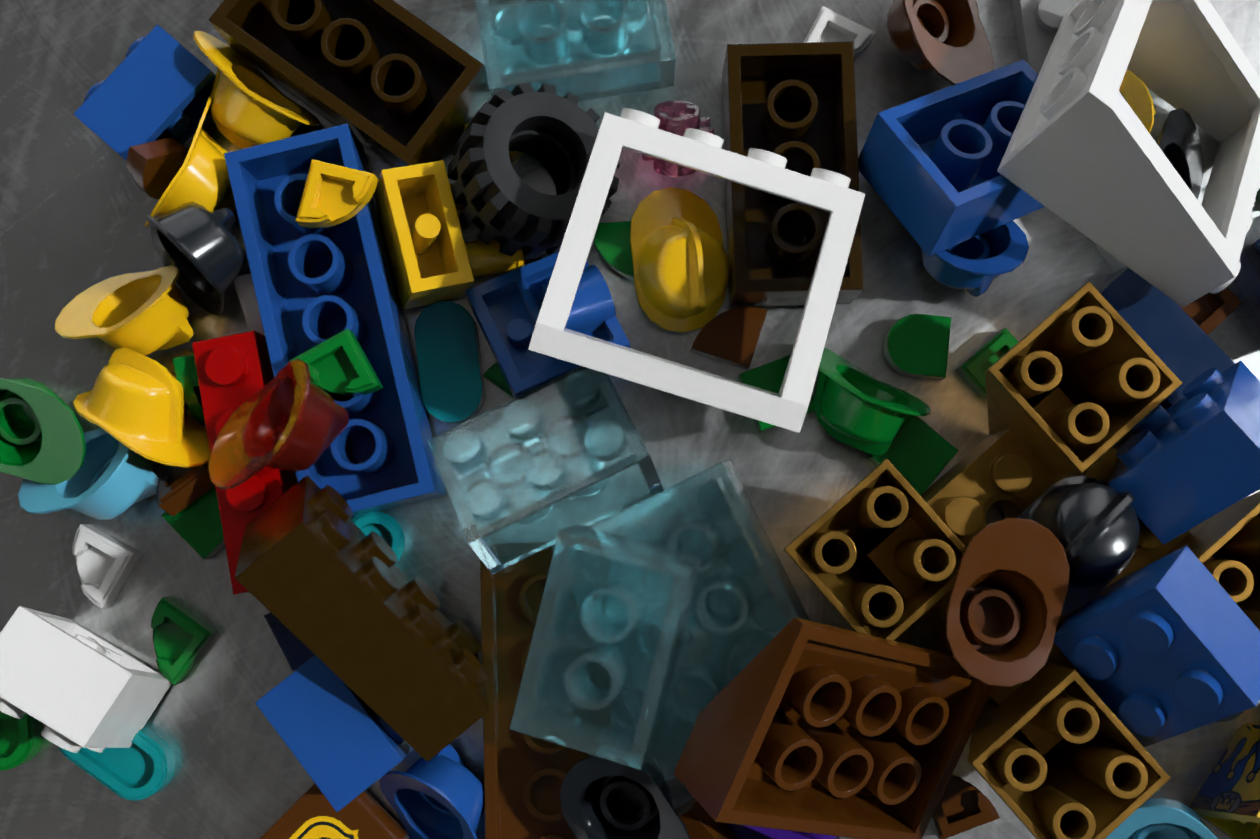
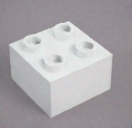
(74, 682)

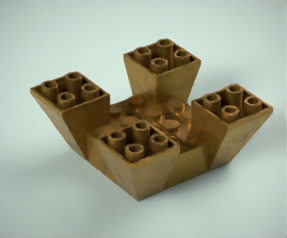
(895, 556)

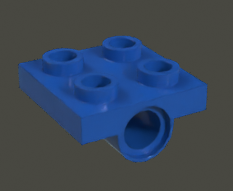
(508, 314)

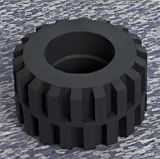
(492, 192)

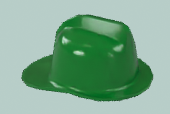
(859, 407)
(38, 433)

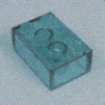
(577, 45)
(543, 466)
(605, 644)

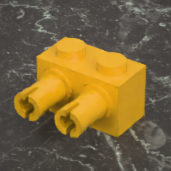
(426, 237)

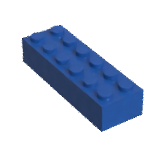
(328, 282)

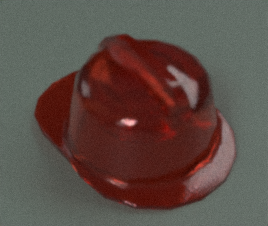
(277, 429)

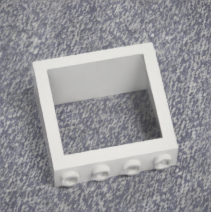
(1101, 168)
(757, 170)

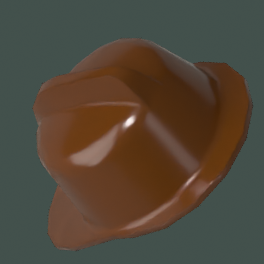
(941, 37)
(1007, 601)

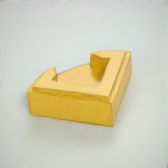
(333, 194)

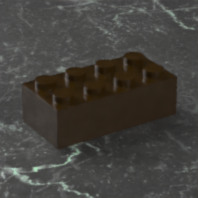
(363, 66)
(803, 108)
(364, 616)

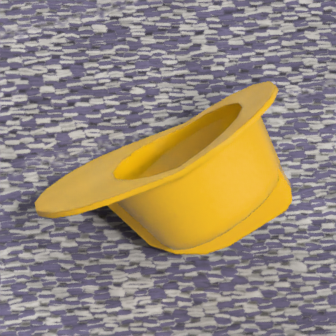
(245, 103)
(201, 177)
(678, 259)
(130, 312)
(145, 410)

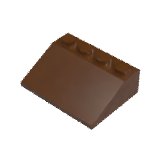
(833, 735)

